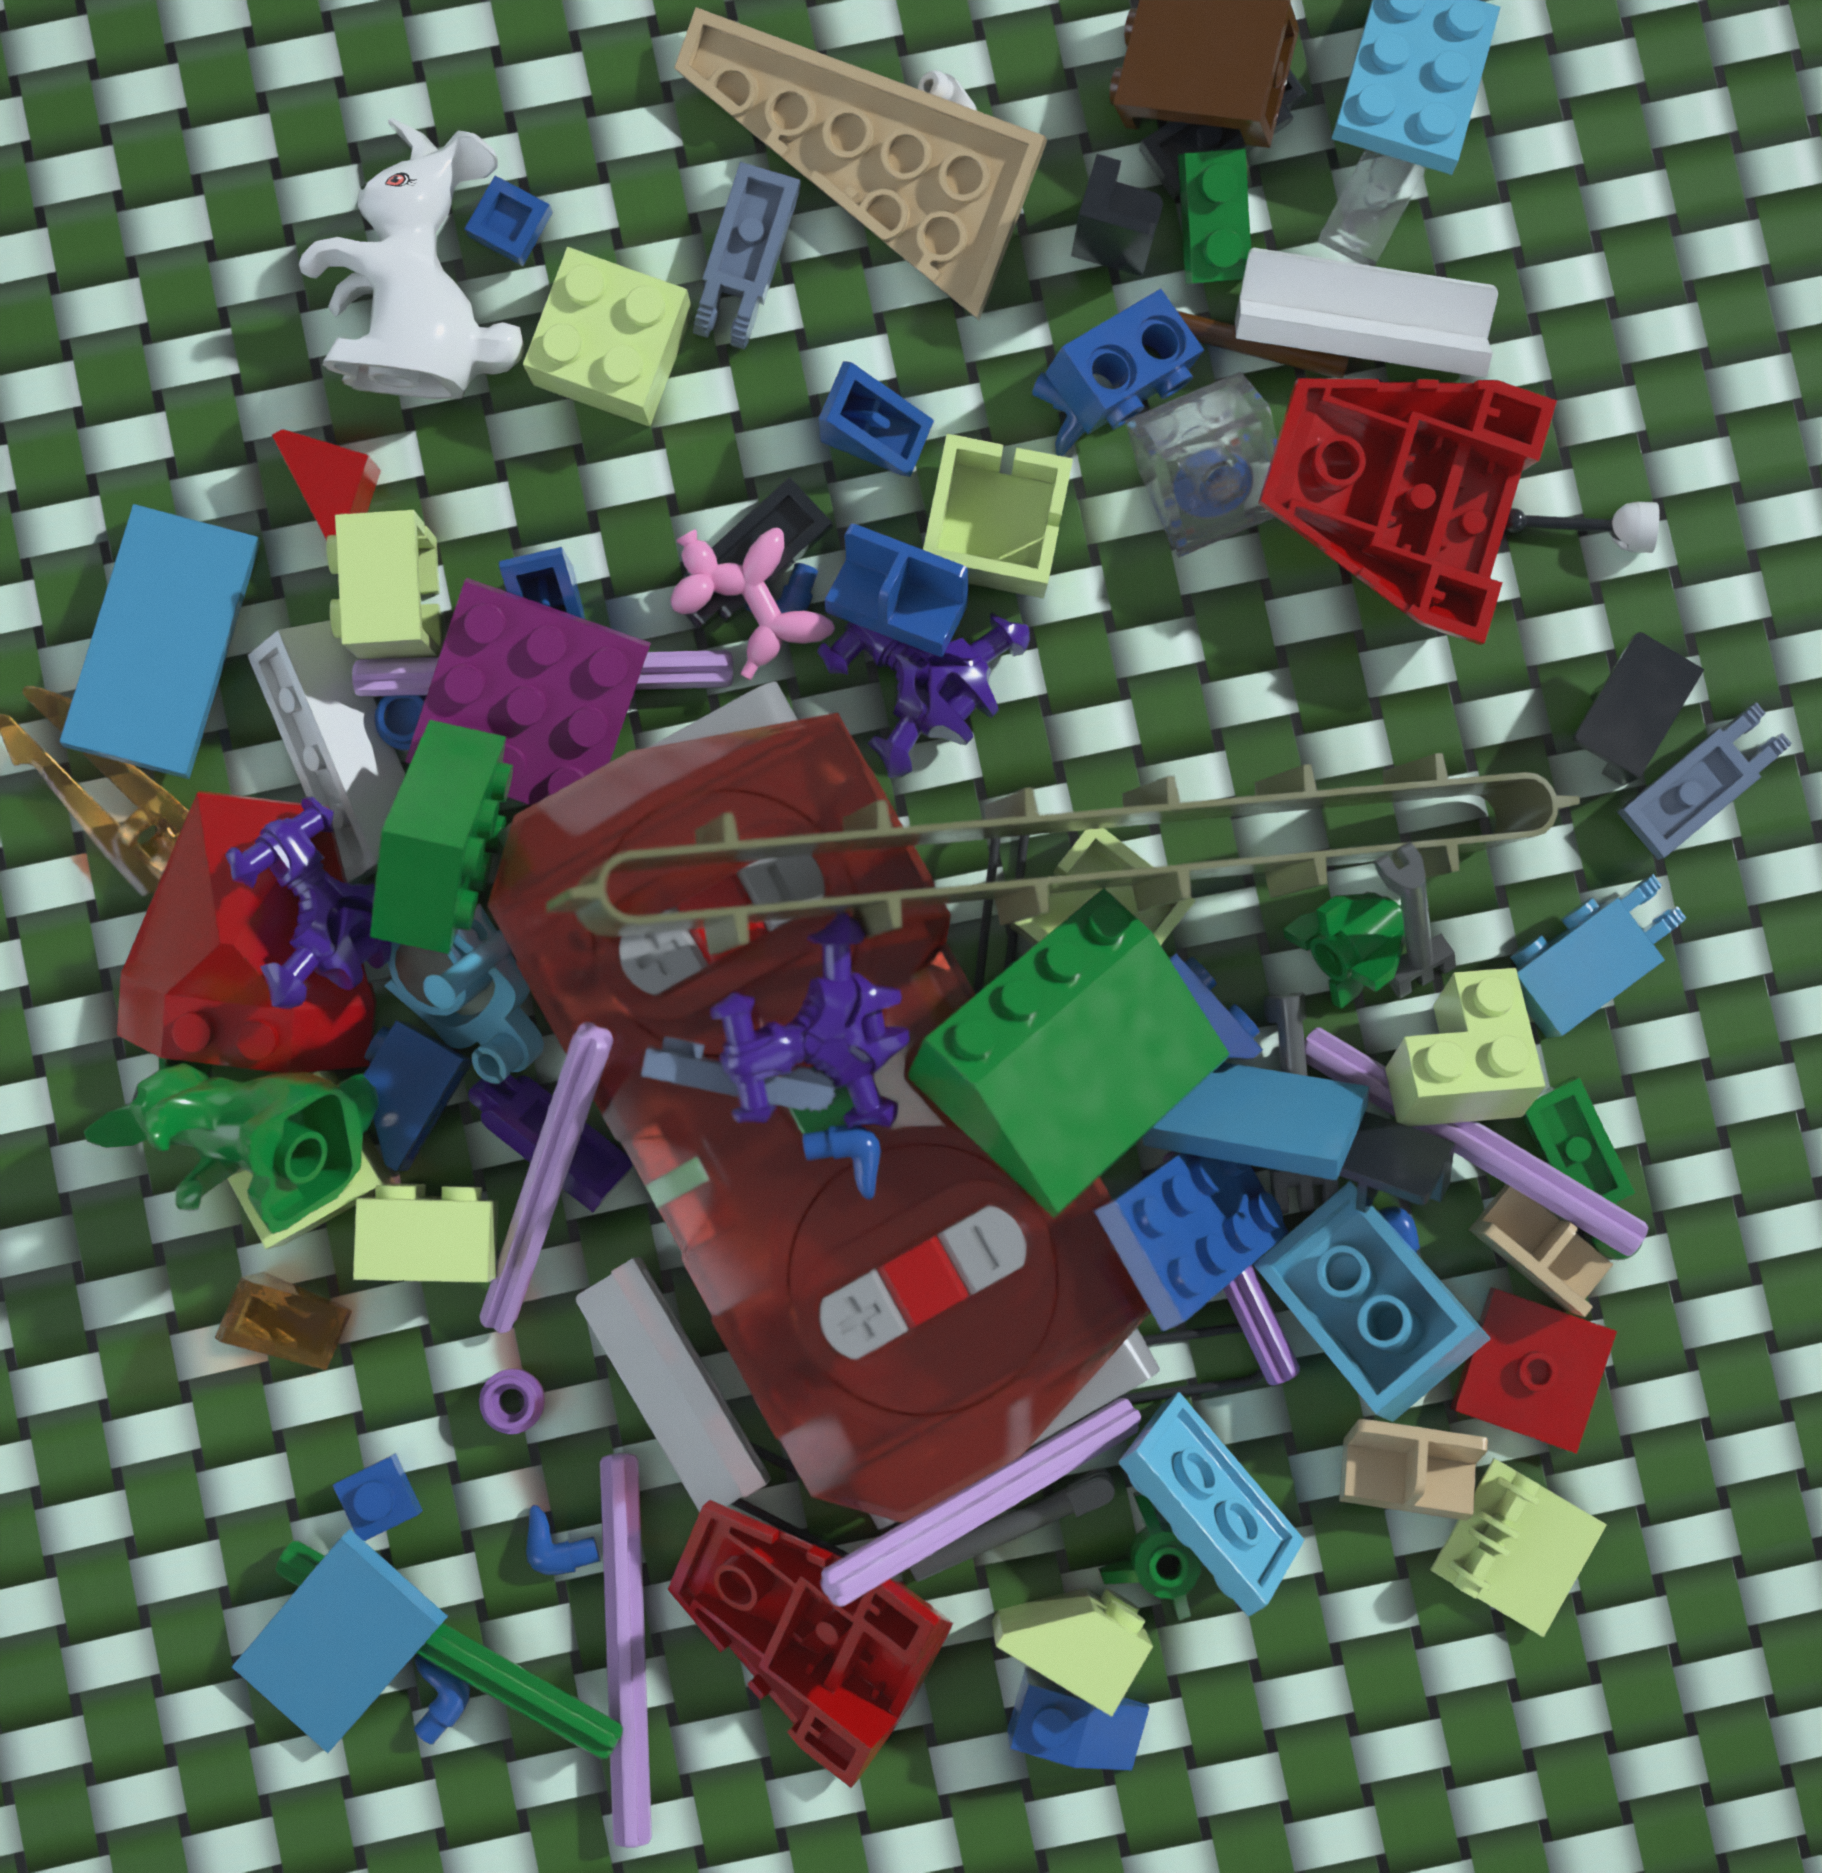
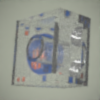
(1206, 461)

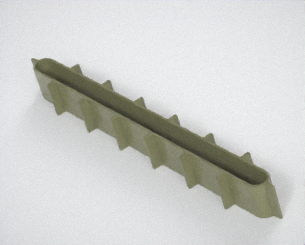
(1521, 802)

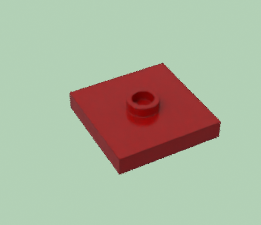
(1534, 1371)

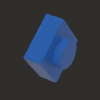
(508, 220)
(377, 1498)

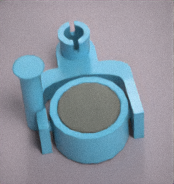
(443, 983)

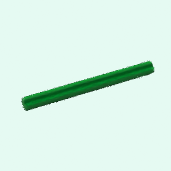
(492, 1674)

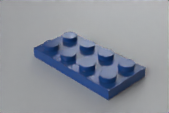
(1190, 1231)

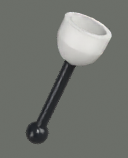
(1631, 528)

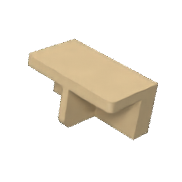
(1542, 1249)
(1410, 1468)

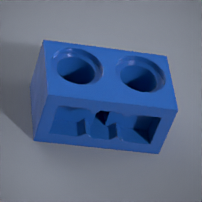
(1118, 354)

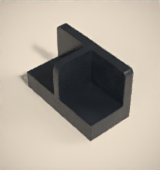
(1115, 220)
(1636, 707)
(1397, 1162)

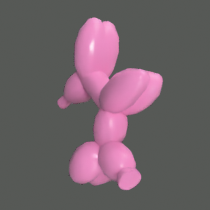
(747, 579)

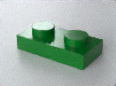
(1214, 215)

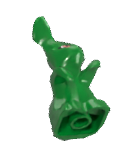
(285, 1129)

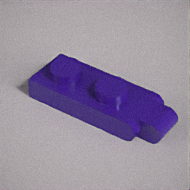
(516, 1116)

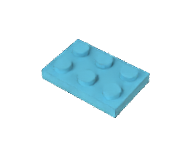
(1417, 79)
(1212, 1504)

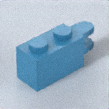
(1591, 959)

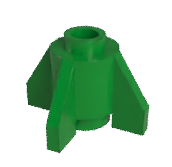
(1353, 942)
(1147, 1547)

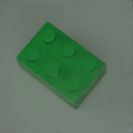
(440, 837)

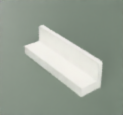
(1366, 312)
(331, 737)
(672, 1386)

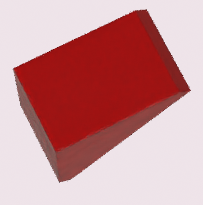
(329, 477)

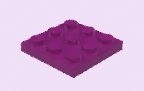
(537, 679)

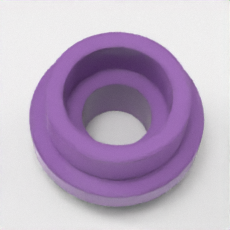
(497, 1415)

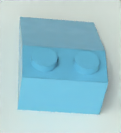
(1371, 1303)

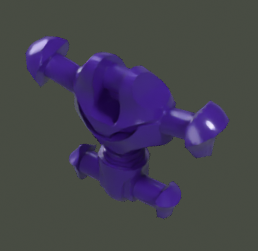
(932, 690)
(332, 914)
(835, 1031)

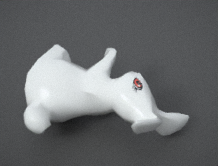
(420, 319)

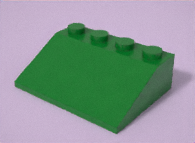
(1071, 1053)

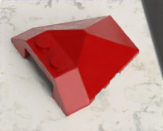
(1409, 486)
(196, 961)
(829, 1667)

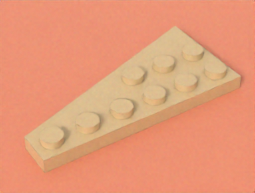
(901, 161)

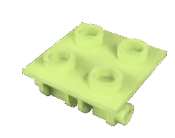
(1518, 1547)

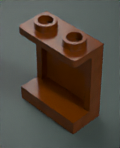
(1207, 64)

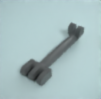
(1421, 951)
(1289, 1014)
(1078, 1497)

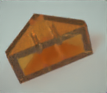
(283, 1321)

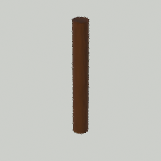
(1224, 336)

